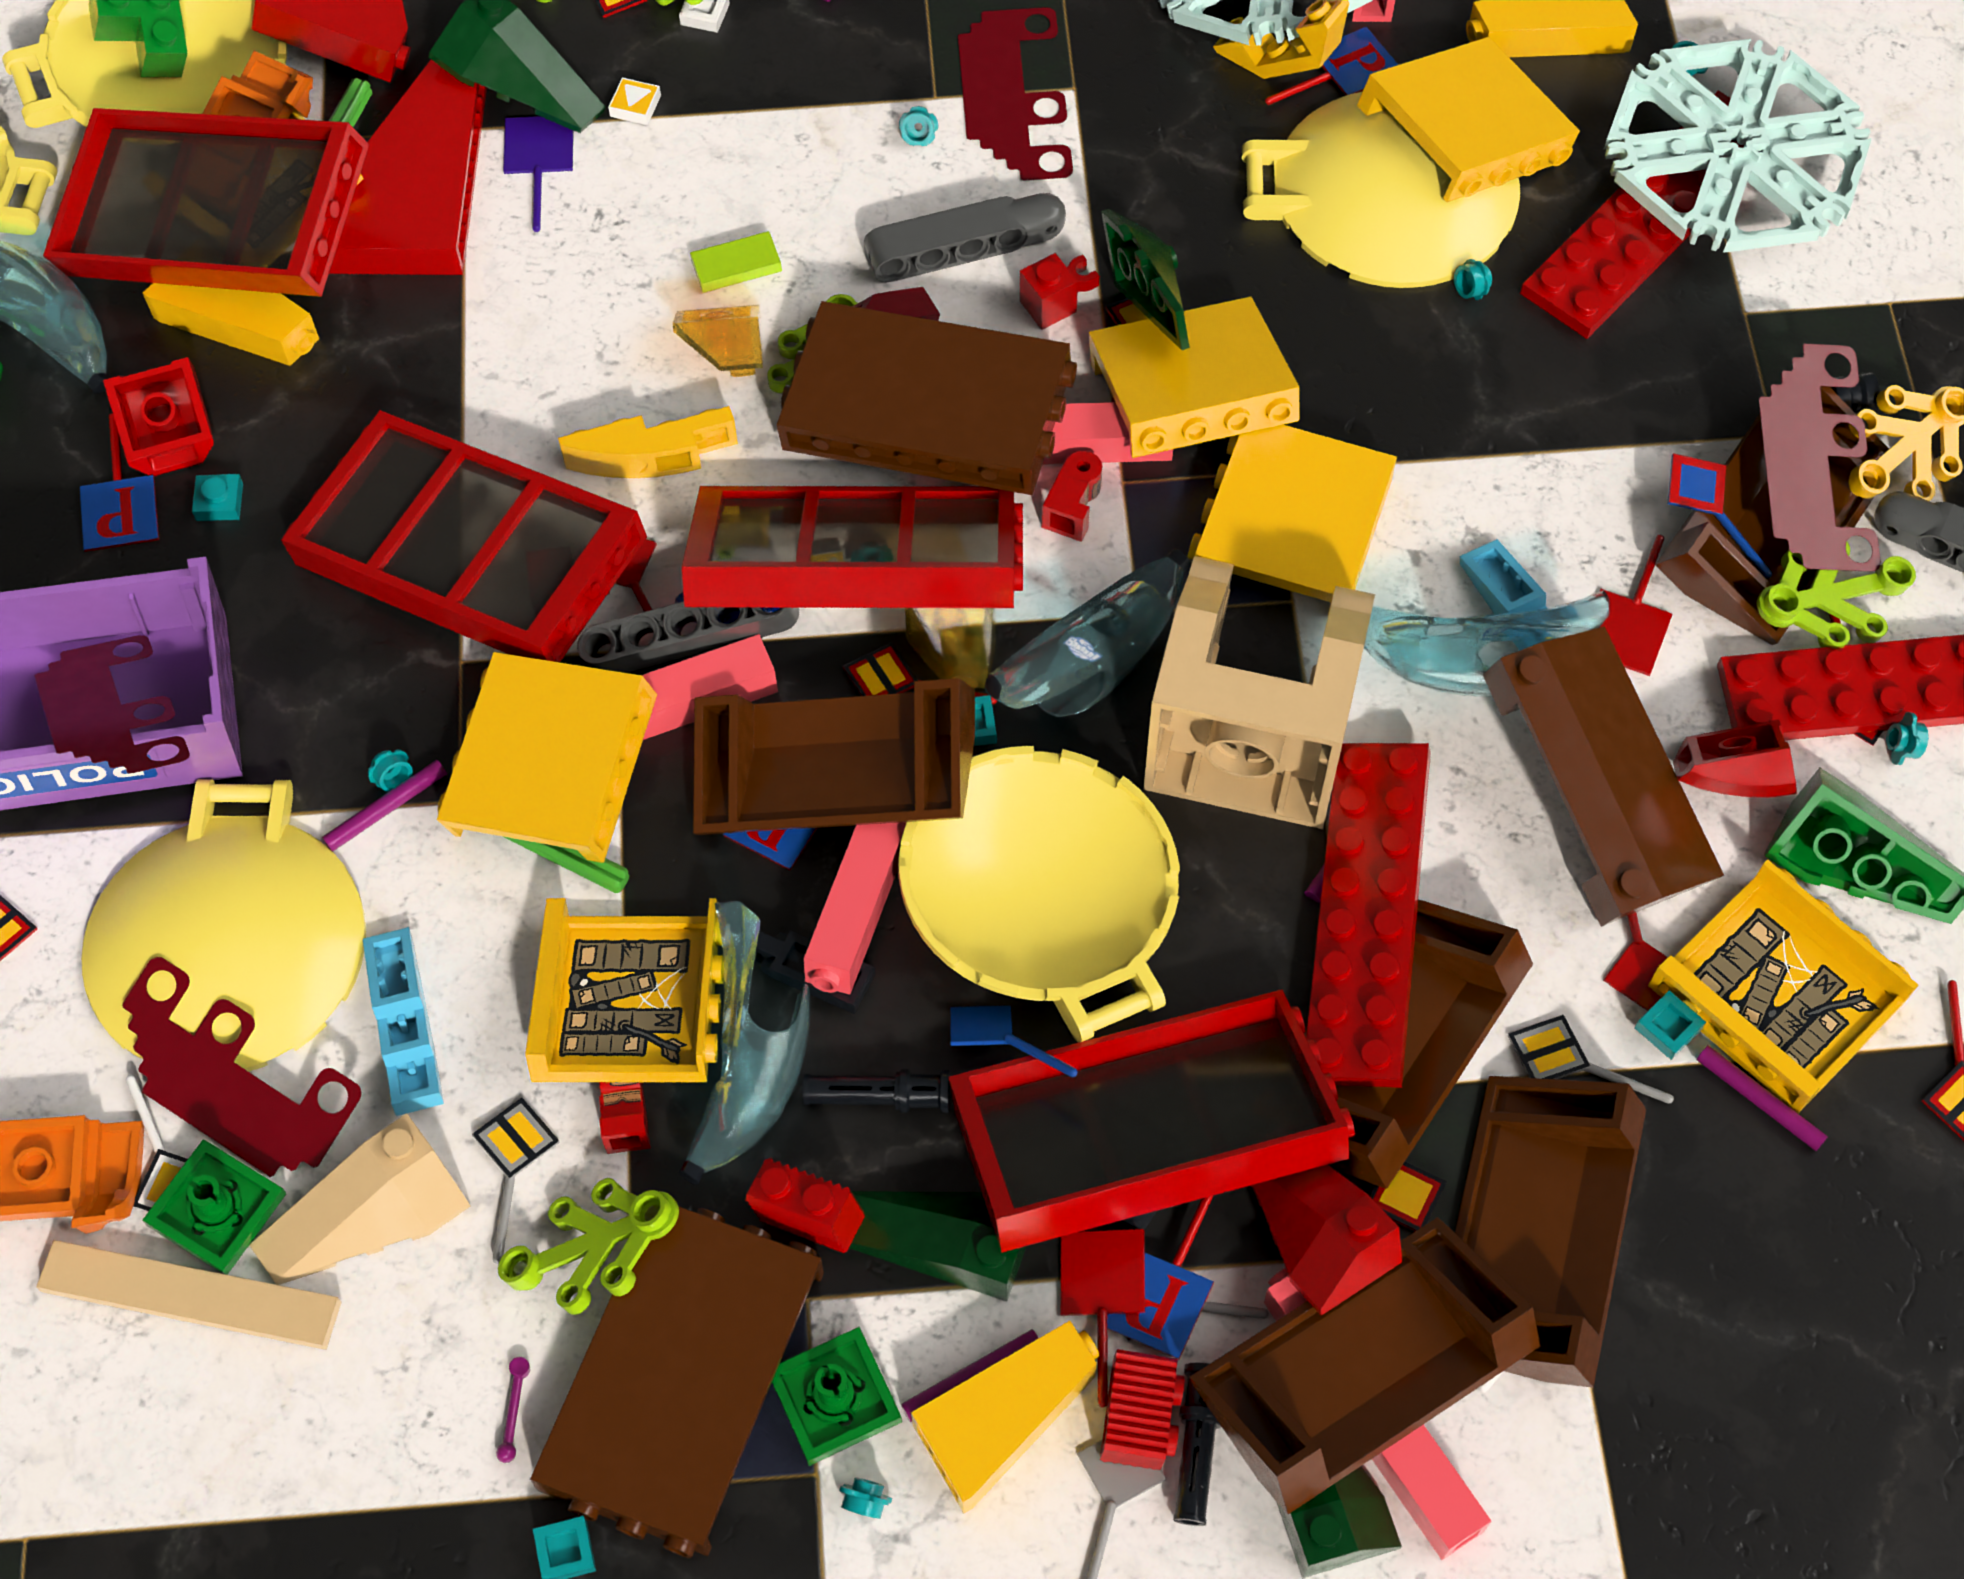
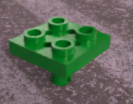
(201, 1196)
(826, 1378)

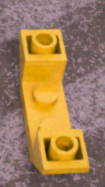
(1318, 38)

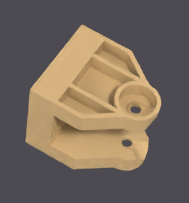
(1246, 734)

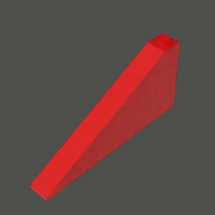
(349, 32)
(417, 183)

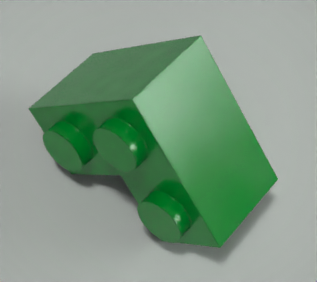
(152, 25)

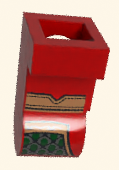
(1066, 504)
(623, 1116)

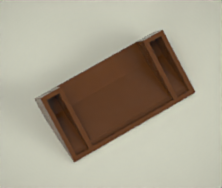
(1710, 563)
(833, 759)
(1607, 771)
(1458, 989)
(1552, 1208)
(1343, 1386)

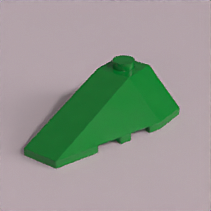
(1854, 846)

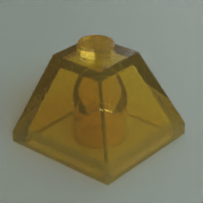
(724, 336)
(954, 641)

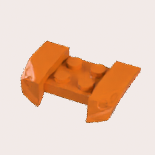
(263, 90)
(70, 1169)

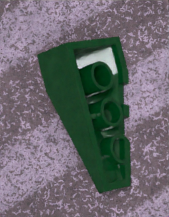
(506, 53)
(1146, 274)
(938, 1236)
(1341, 1526)

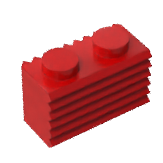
(805, 1205)
(1141, 1409)

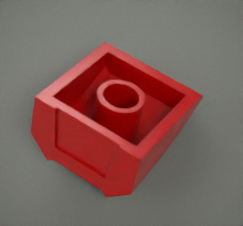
(161, 418)
(1738, 761)

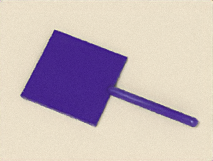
(537, 147)

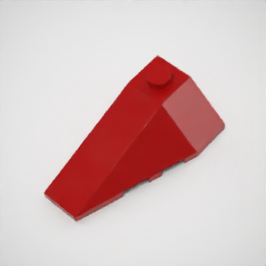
(1328, 1234)

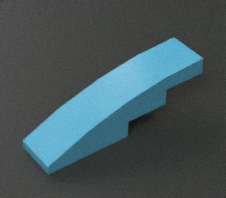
(402, 1021)

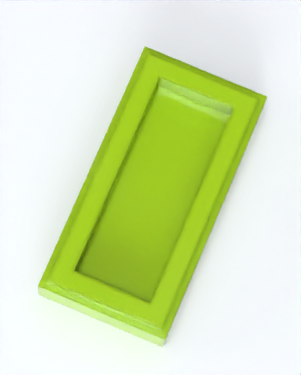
(736, 261)

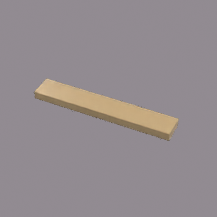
(189, 1294)

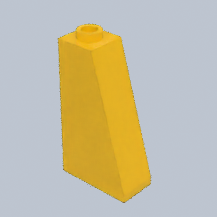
(1553, 26)
(239, 318)
(1000, 1412)

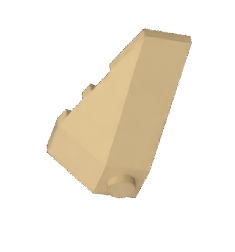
(371, 1200)

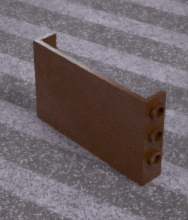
(926, 397)
(677, 1380)

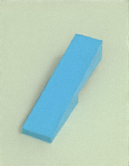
(1503, 582)

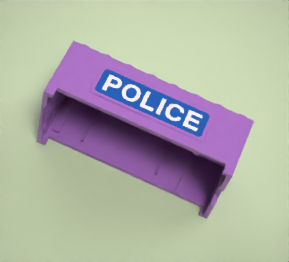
(188, 665)

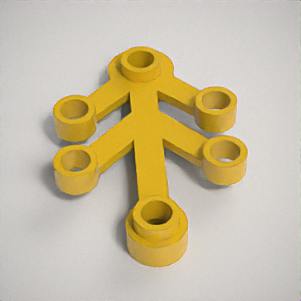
(1914, 439)

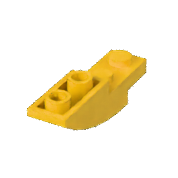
(633, 451)

